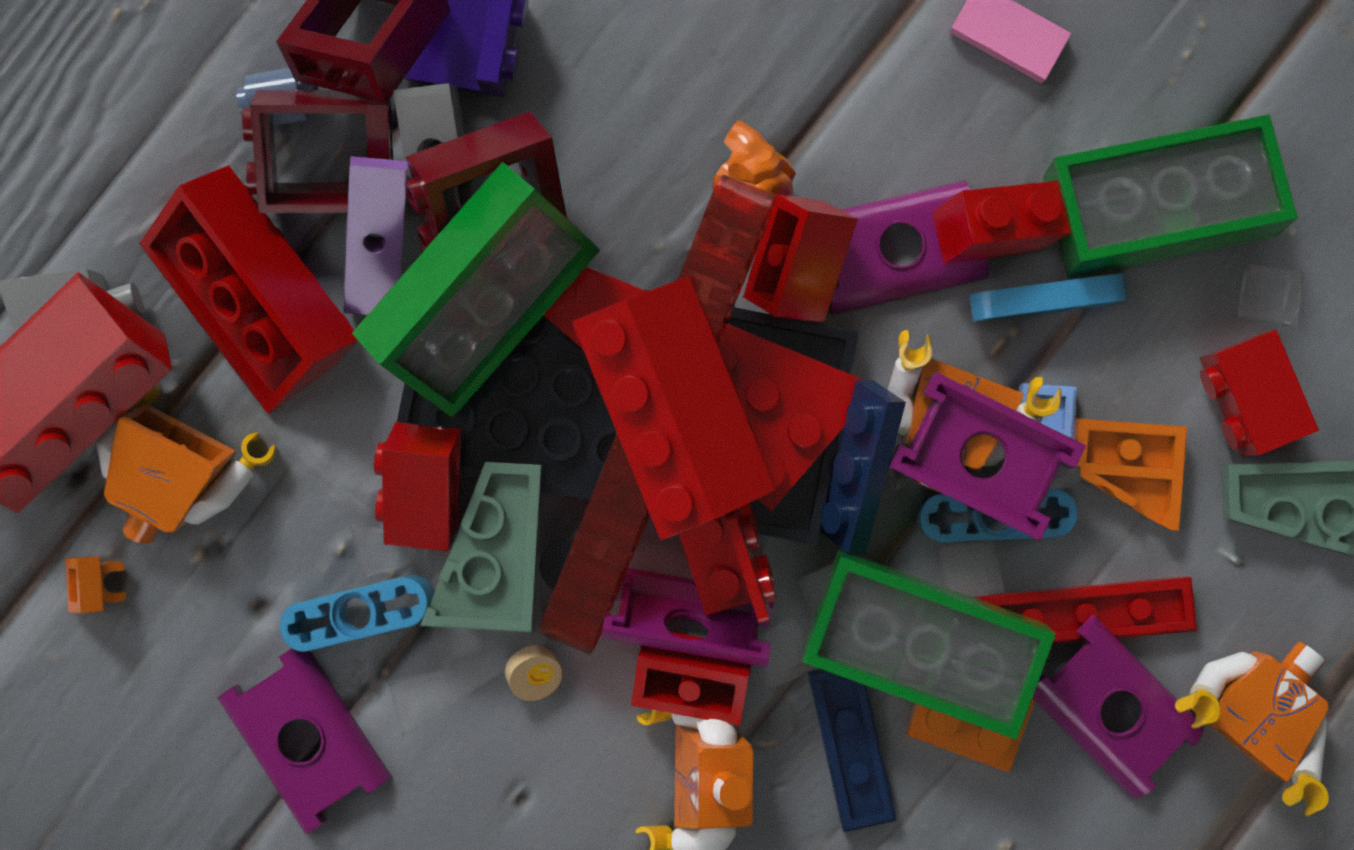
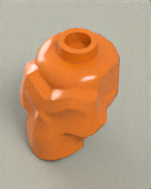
(756, 161)

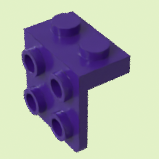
(473, 47)

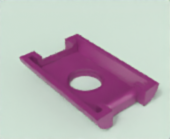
(872, 280)
(1030, 451)
(655, 599)
(1075, 704)
(345, 753)

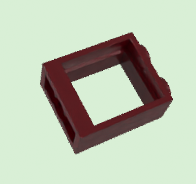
(352, 66)
(477, 154)
(306, 197)

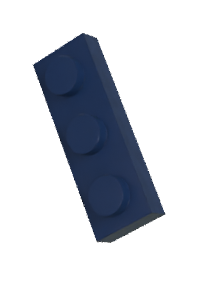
(861, 466)

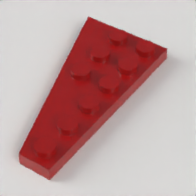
(788, 397)

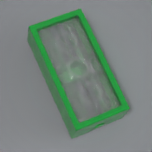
(1172, 196)
(475, 291)
(927, 644)

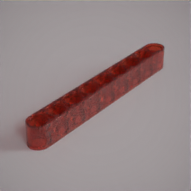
(617, 510)

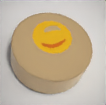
(533, 673)

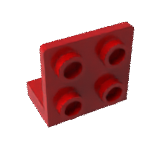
(727, 566)

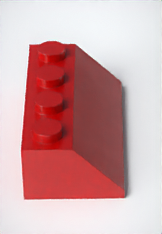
(247, 287)
(68, 382)
(674, 407)

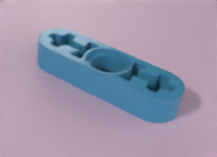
(1048, 298)
(957, 530)
(327, 636)

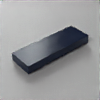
(851, 751)

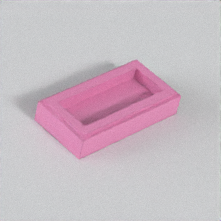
(1011, 35)

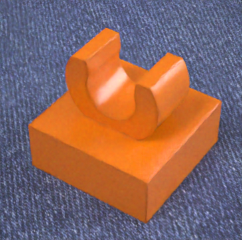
(86, 585)

